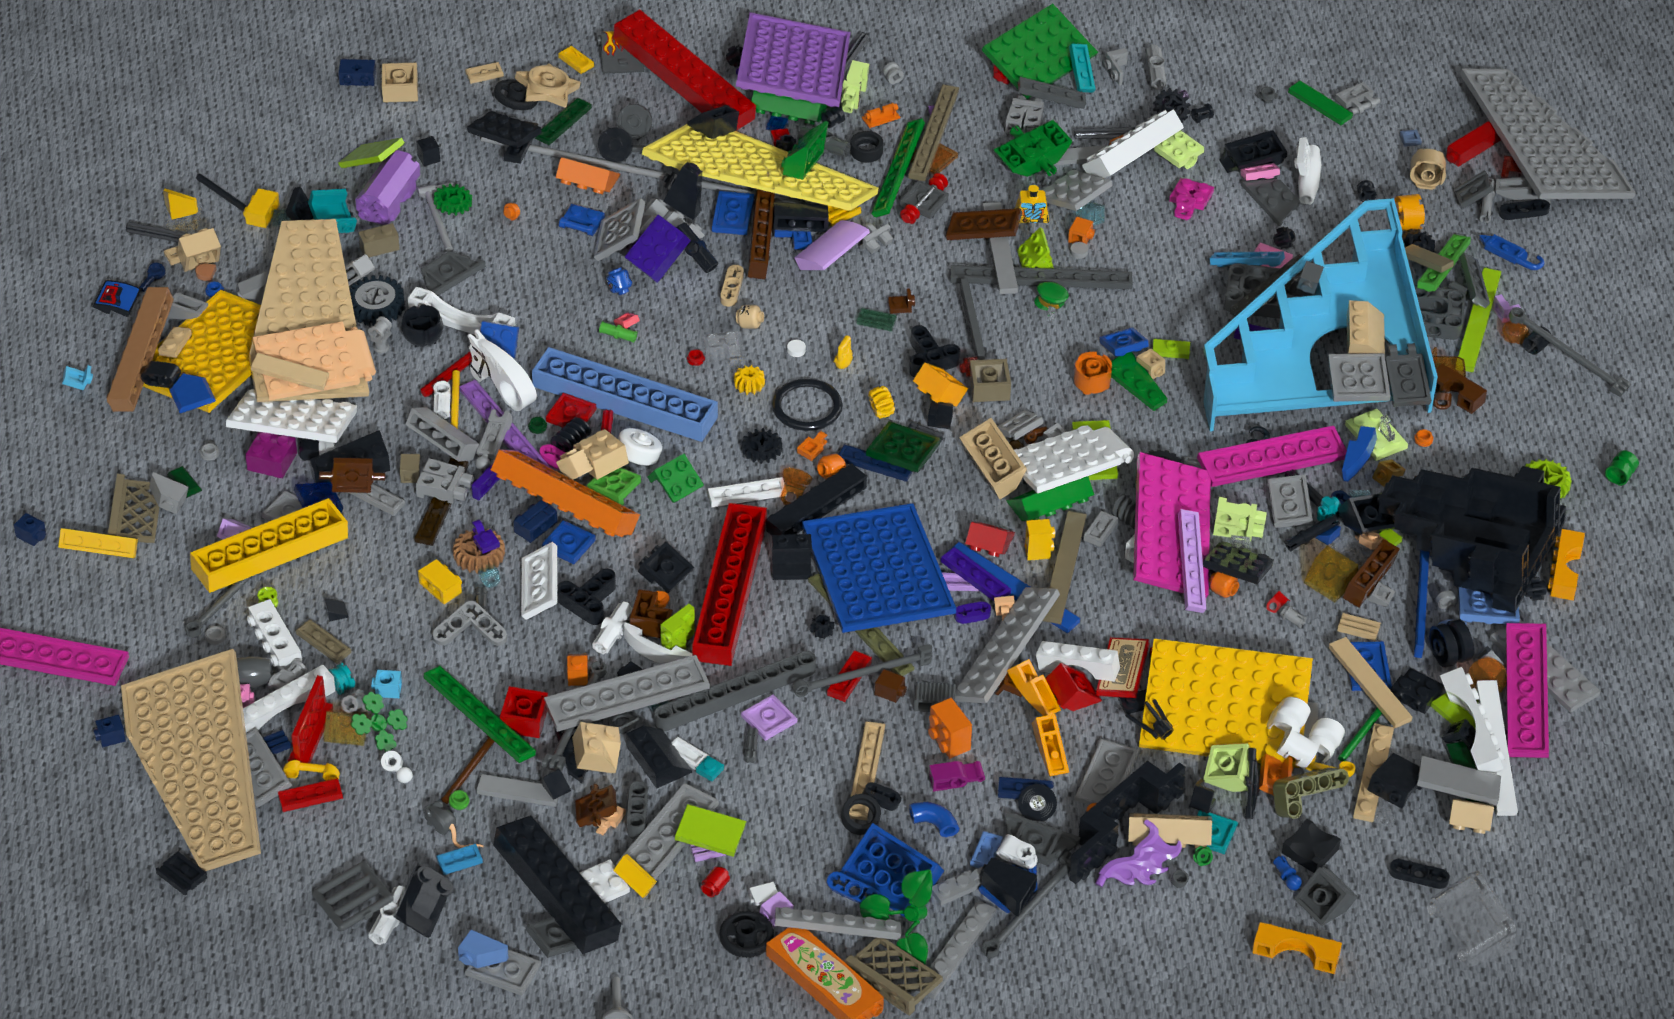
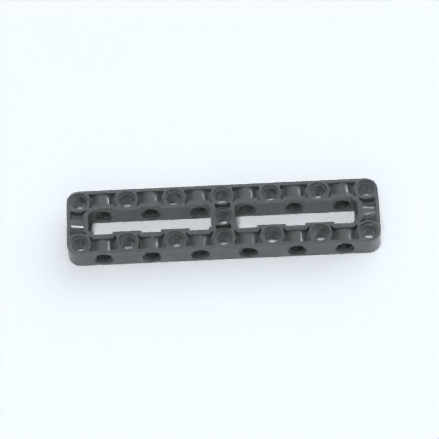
(1442, 300)

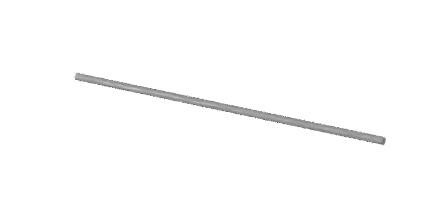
(632, 169)

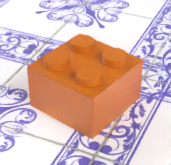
(950, 728)

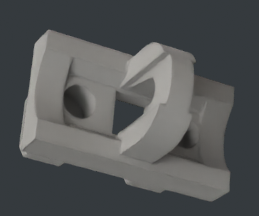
(875, 235)

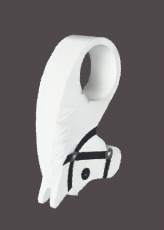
(504, 371)

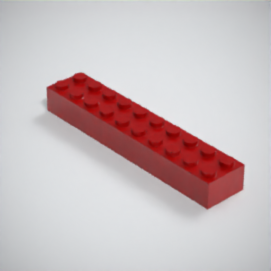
(680, 67)
(729, 584)

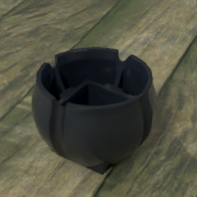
(422, 325)

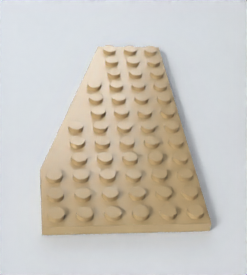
(306, 290)
(196, 753)

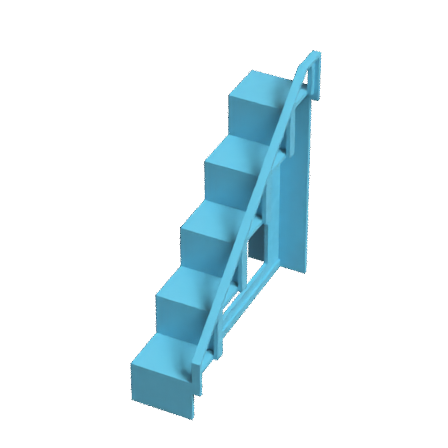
(1277, 361)

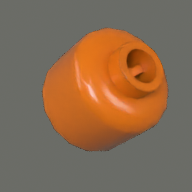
(830, 465)
(1223, 584)

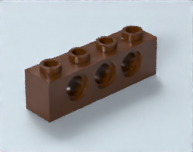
(1371, 573)

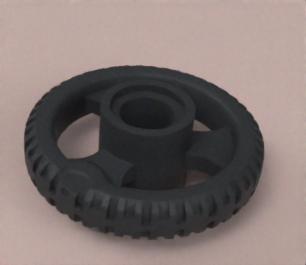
(515, 95)
(745, 933)

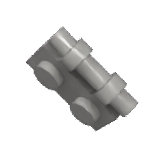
(1354, 95)

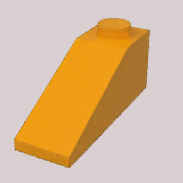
(1050, 744)

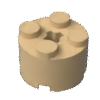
(1428, 168)

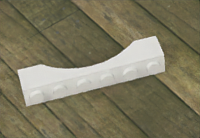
(453, 317)
(1459, 692)
(290, 694)

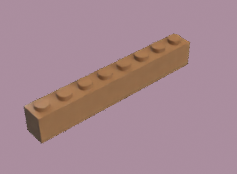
(140, 349)

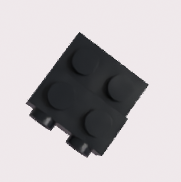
(665, 567)
(1417, 690)

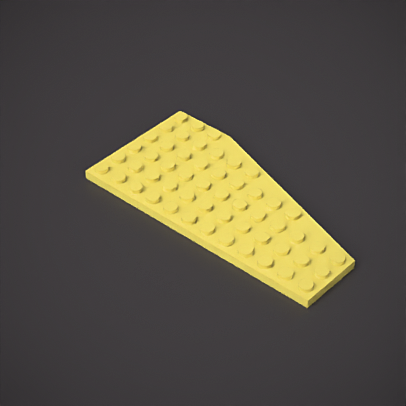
(756, 165)

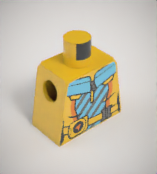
(1033, 205)

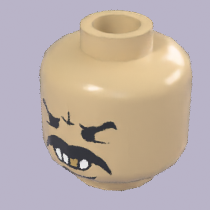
(749, 316)

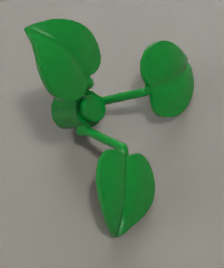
(917, 888)

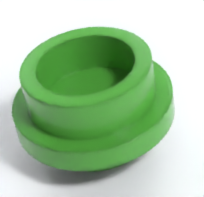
(459, 800)

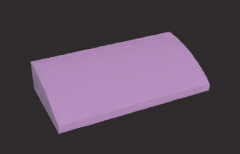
(831, 245)

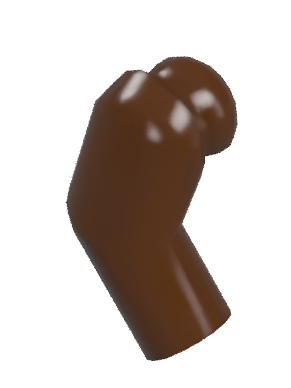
(1033, 435)

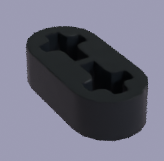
(883, 795)

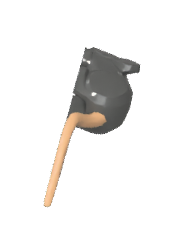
(442, 820)

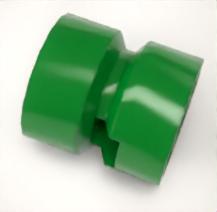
(1622, 467)

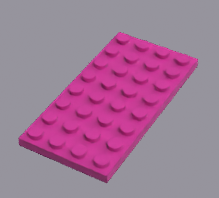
(1161, 492)

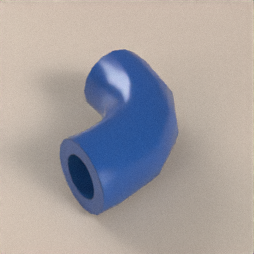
(936, 815)

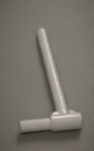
(428, 193)

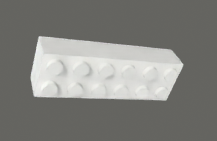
(1133, 144)

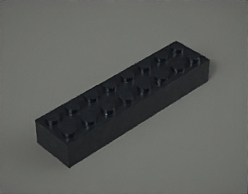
(557, 884)

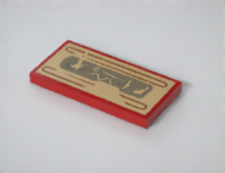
(1132, 658)

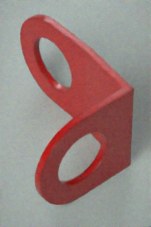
(1280, 599)

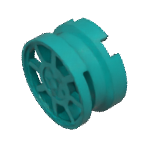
(342, 678)

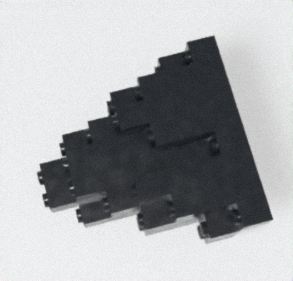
(1480, 526)

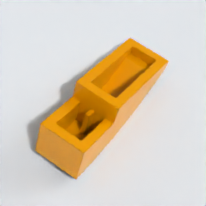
(1034, 688)

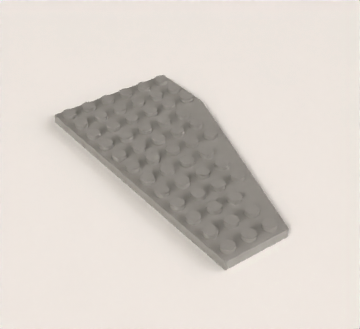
(1547, 150)

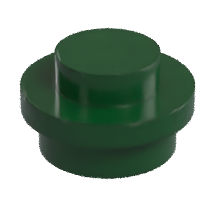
(537, 425)

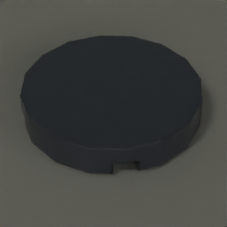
(615, 144)

